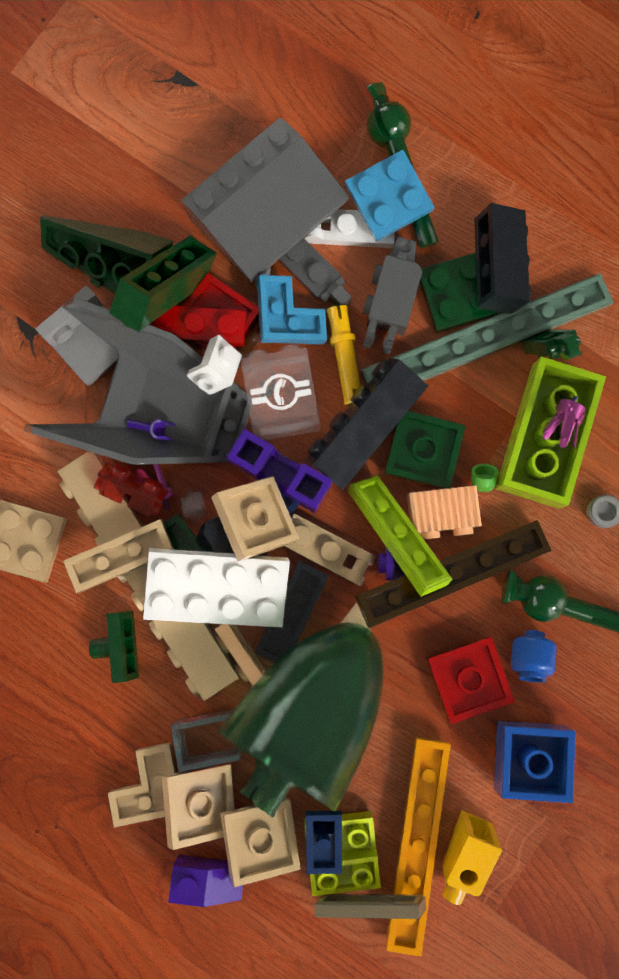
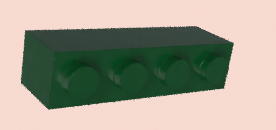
(161, 283)

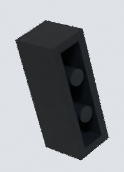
(502, 259)

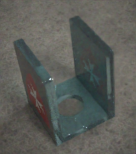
(189, 763)

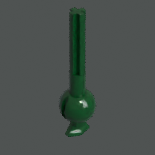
(389, 127)
(547, 599)

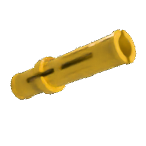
(343, 341)

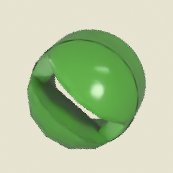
(484, 477)

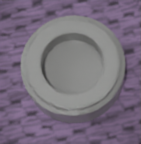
(603, 511)

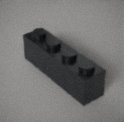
(366, 421)

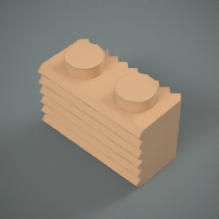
(444, 511)

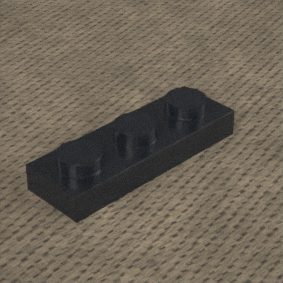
(300, 600)

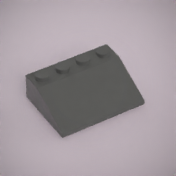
(265, 199)

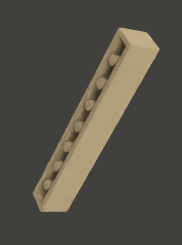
(190, 643)

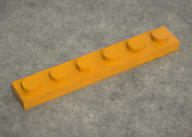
(419, 840)

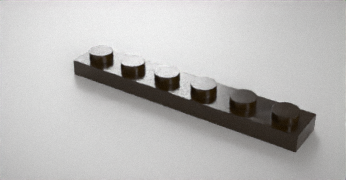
(464, 568)

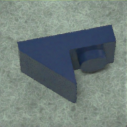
(324, 842)

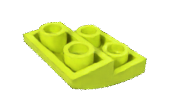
(359, 858)

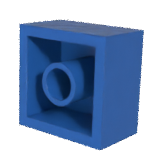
(534, 761)

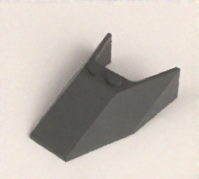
(149, 386)

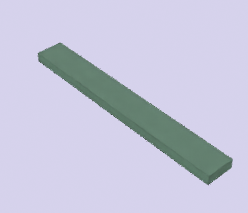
(504, 329)

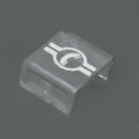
(280, 392)

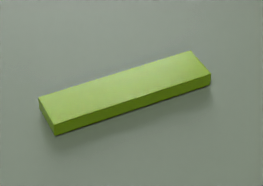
(399, 535)

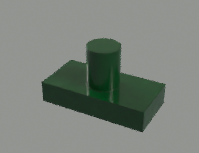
(118, 646)

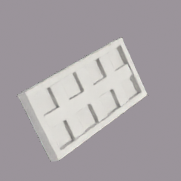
(215, 588)

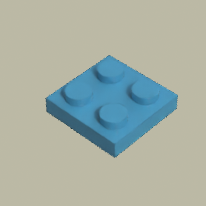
(389, 195)

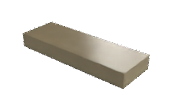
(371, 906)

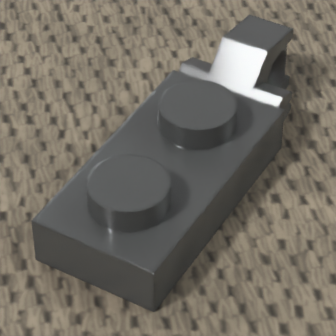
(315, 274)

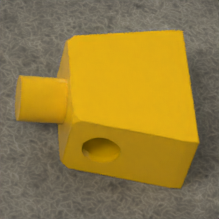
(469, 857)

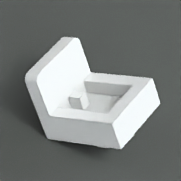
(217, 366)

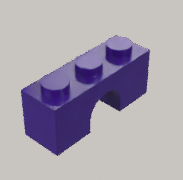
(293, 480)

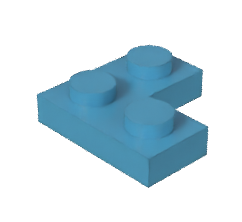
(280, 320)

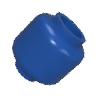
(533, 657)

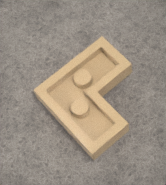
(143, 800)

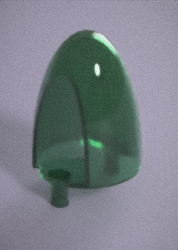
(310, 717)

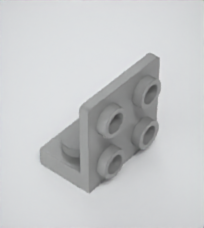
(77, 344)

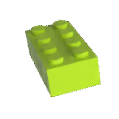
(540, 467)

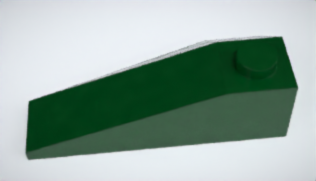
(99, 249)

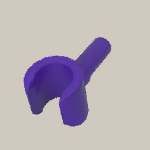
(155, 428)

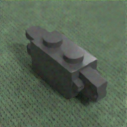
(394, 295)

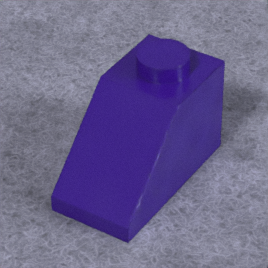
(202, 882)

